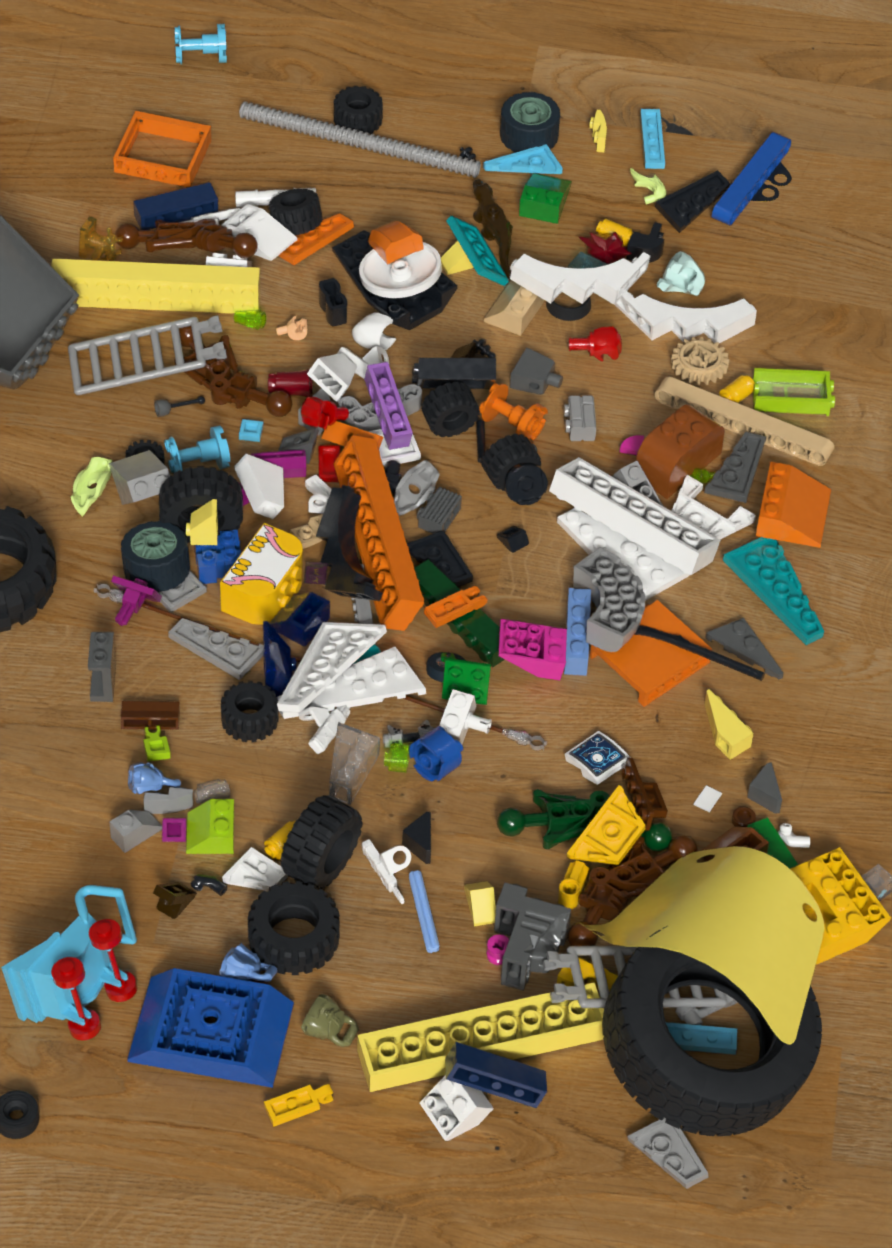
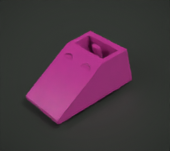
(534, 647)

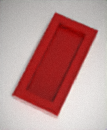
(327, 458)

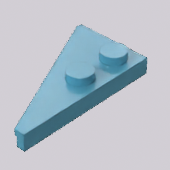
(527, 161)

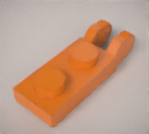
(454, 606)

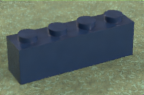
(175, 206)
(496, 1075)

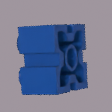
(216, 560)

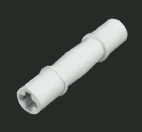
(258, 198)

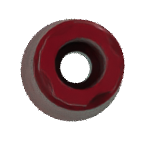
(291, 382)

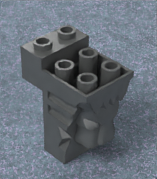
(533, 931)

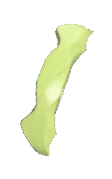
(96, 472)

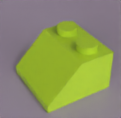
(211, 828)

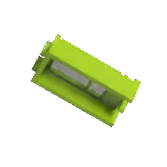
(793, 391)

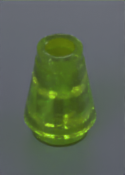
(251, 318)

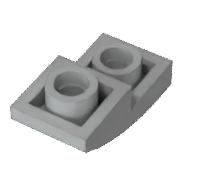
(176, 800)

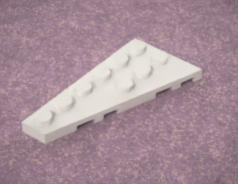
(368, 683)

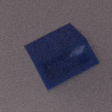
(302, 617)

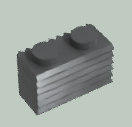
(440, 511)

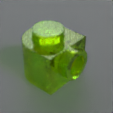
(397, 758)

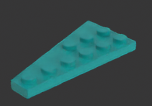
(774, 581)

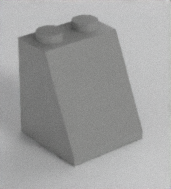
(138, 476)

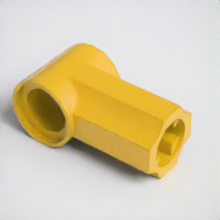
(573, 884)

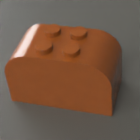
(678, 447)

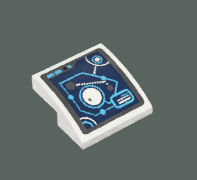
(597, 757)

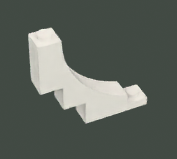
(550, 280)
(660, 318)

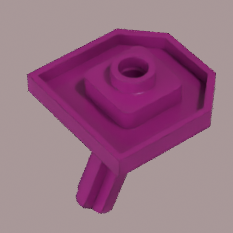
(133, 598)

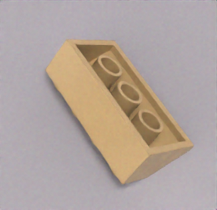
(514, 308)

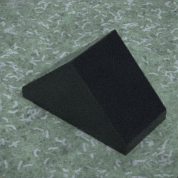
(418, 837)

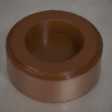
(743, 816)

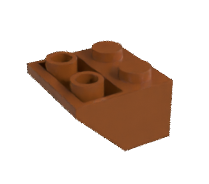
(738, 837)

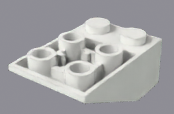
(269, 233)

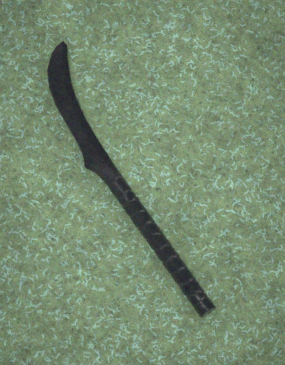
(679, 641)

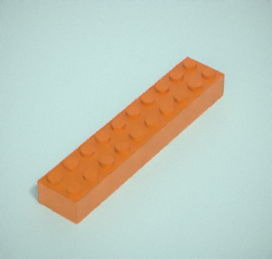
(380, 534)

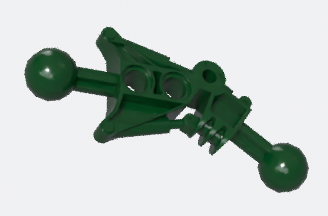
(568, 818)

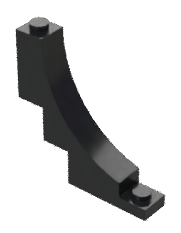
(340, 554)

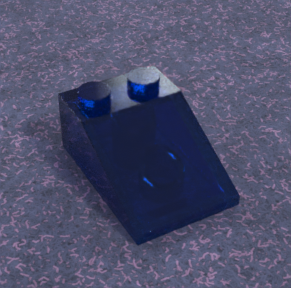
(277, 660)

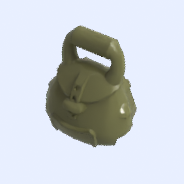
(326, 1021)

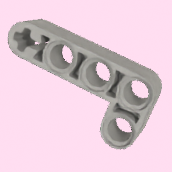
(365, 416)

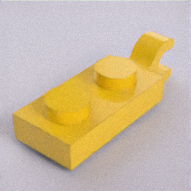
(297, 1103)

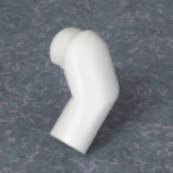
(791, 839)

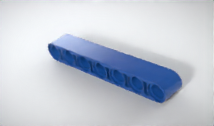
(751, 178)

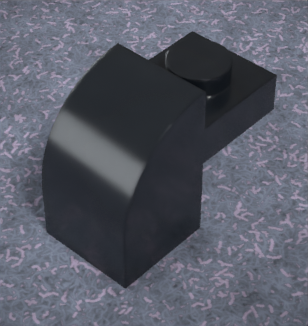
(650, 244)

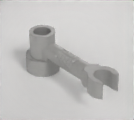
(693, 1015)

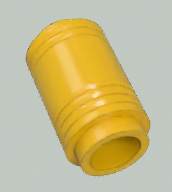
(608, 227)
(738, 389)
(275, 843)

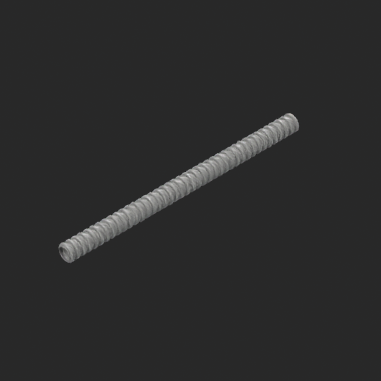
(359, 139)

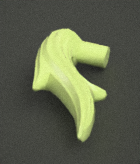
(653, 184)

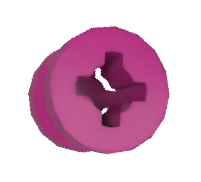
(493, 953)

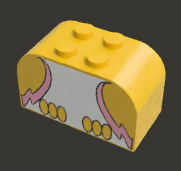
(263, 576)

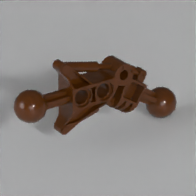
(201, 234)
(239, 388)
(613, 885)

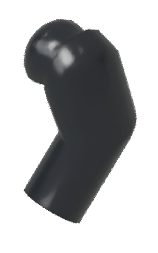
(210, 881)

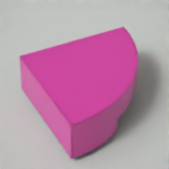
(631, 445)

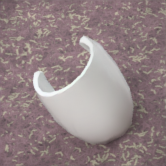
(369, 331)

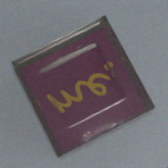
(315, 573)

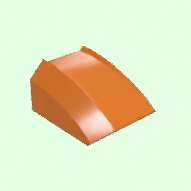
(395, 241)

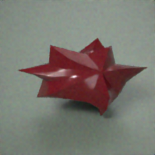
(606, 247)

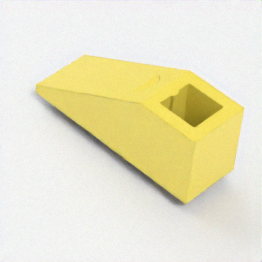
(727, 729)

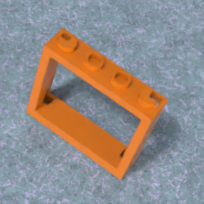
(168, 128)

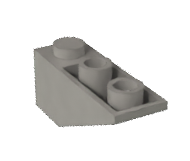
(634, 477)

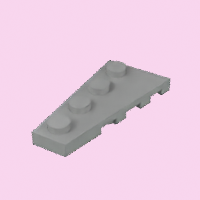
(218, 648)

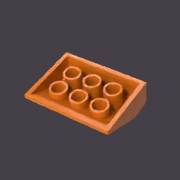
(793, 506)

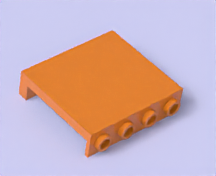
(653, 664)

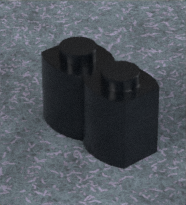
(333, 302)

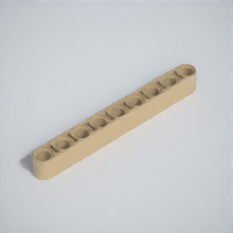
(743, 419)

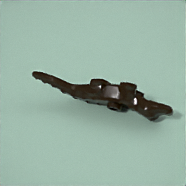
(494, 222)

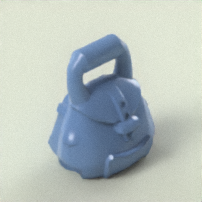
(148, 778)
(245, 965)

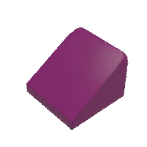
(174, 829)

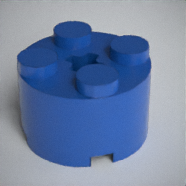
(436, 754)

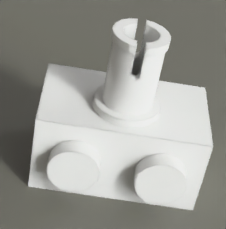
(459, 716)

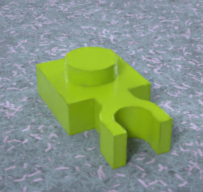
(155, 745)

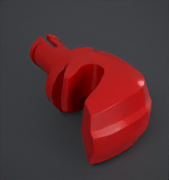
(600, 342)
(321, 413)

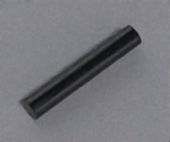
(481, 446)

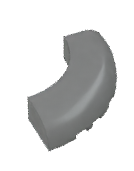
(615, 594)

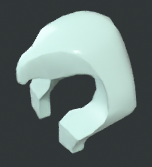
(682, 275)

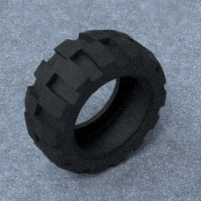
(34, 582)

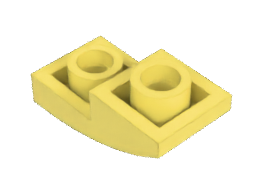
(599, 128)

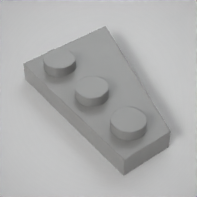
(670, 1151)

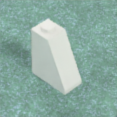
(333, 374)
(262, 485)

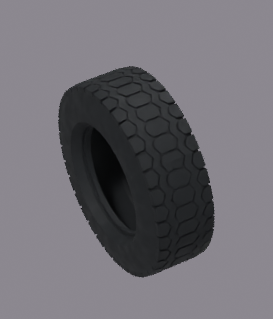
(677, 1084)

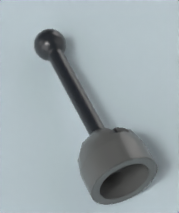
(163, 407)

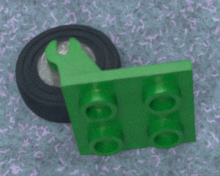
(460, 675)

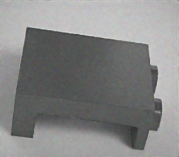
(103, 666)

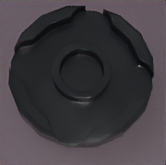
(525, 483)

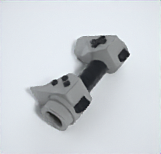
(396, 735)

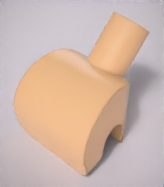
(296, 329)

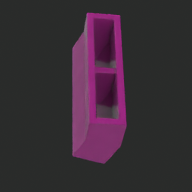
(291, 461)

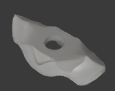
(424, 477)

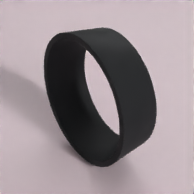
(569, 314)

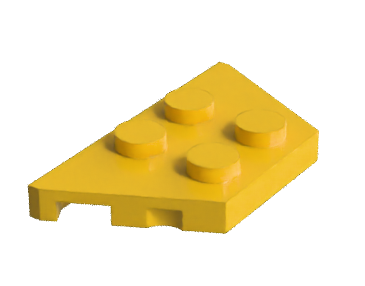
(610, 832)

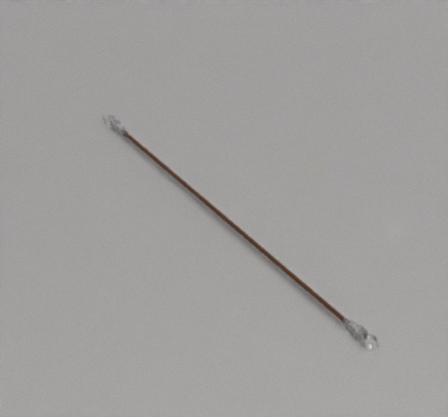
(520, 737)

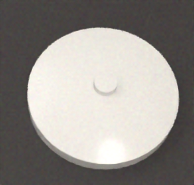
(404, 276)

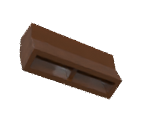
(150, 714)

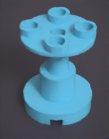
(208, 43)
(205, 450)

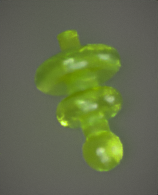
(702, 475)

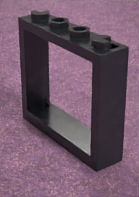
(474, 372)

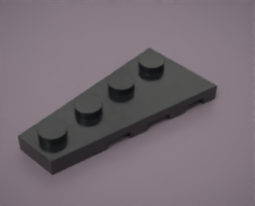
(689, 202)

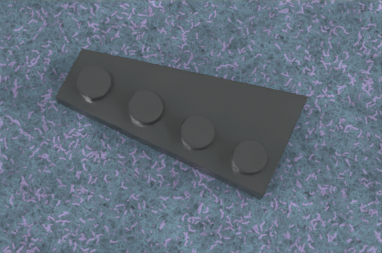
(738, 470)

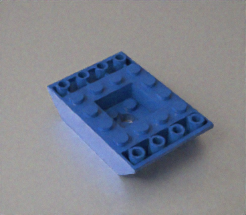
(238, 1047)

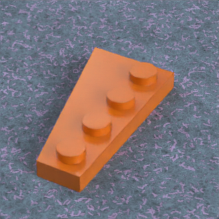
(316, 239)

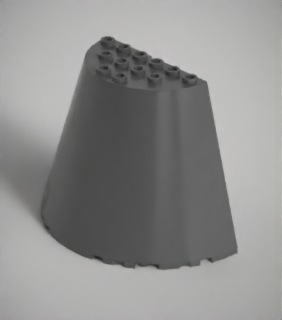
(32, 308)

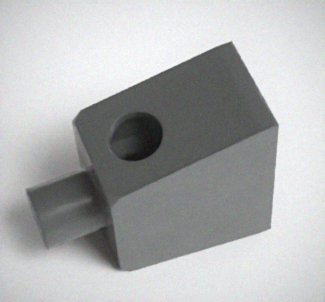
(534, 373)

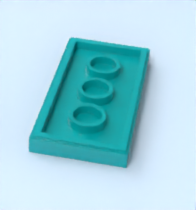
(477, 250)

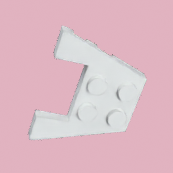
(706, 518)

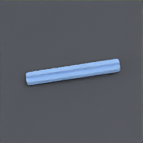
(424, 911)

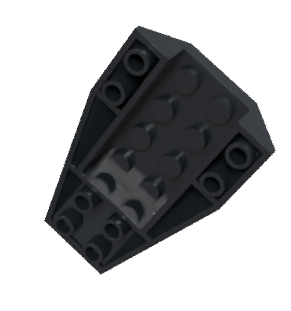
(405, 311)

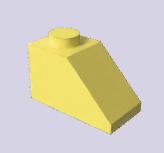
(204, 525)

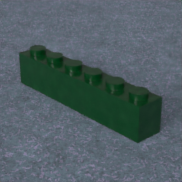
(474, 627)

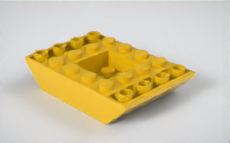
(845, 900)

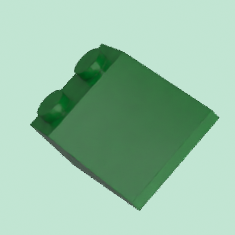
(544, 198)

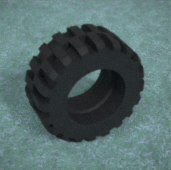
(198, 487)
(321, 841)
(296, 902)

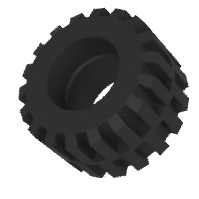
(358, 109)
(297, 210)
(450, 409)
(505, 455)
(246, 697)

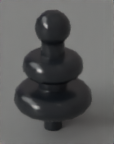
(467, 153)
(485, 349)

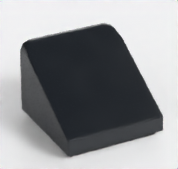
(513, 538)

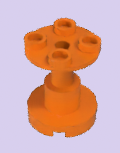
(527, 421)

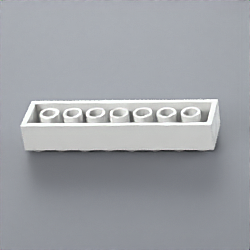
(634, 516)

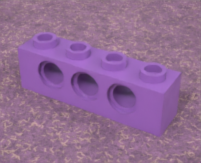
(388, 405)

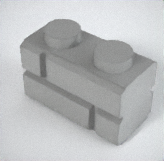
(581, 418)

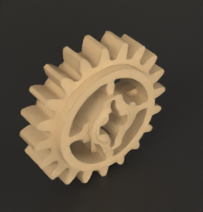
(700, 361)

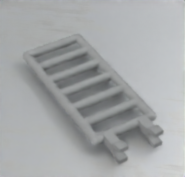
(211, 325)
(578, 991)

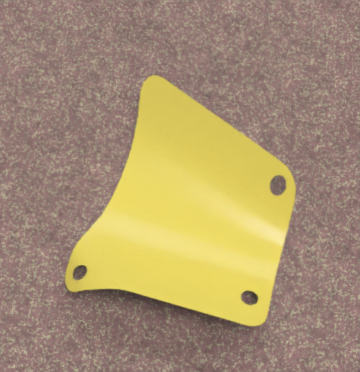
(738, 918)

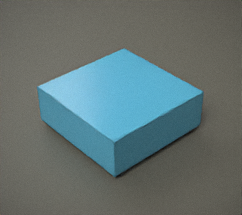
(251, 430)

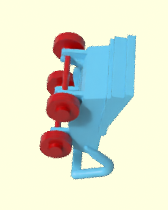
(73, 967)

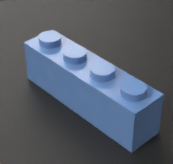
(576, 624)

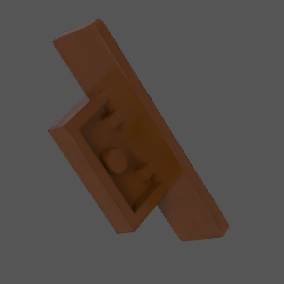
(644, 795)

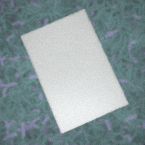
(707, 798)

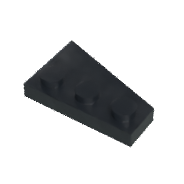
(443, 555)

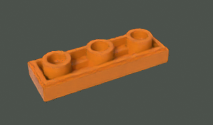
(341, 433)

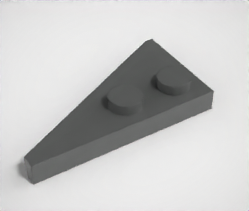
(743, 642)

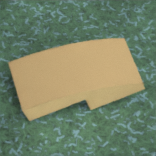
(308, 532)

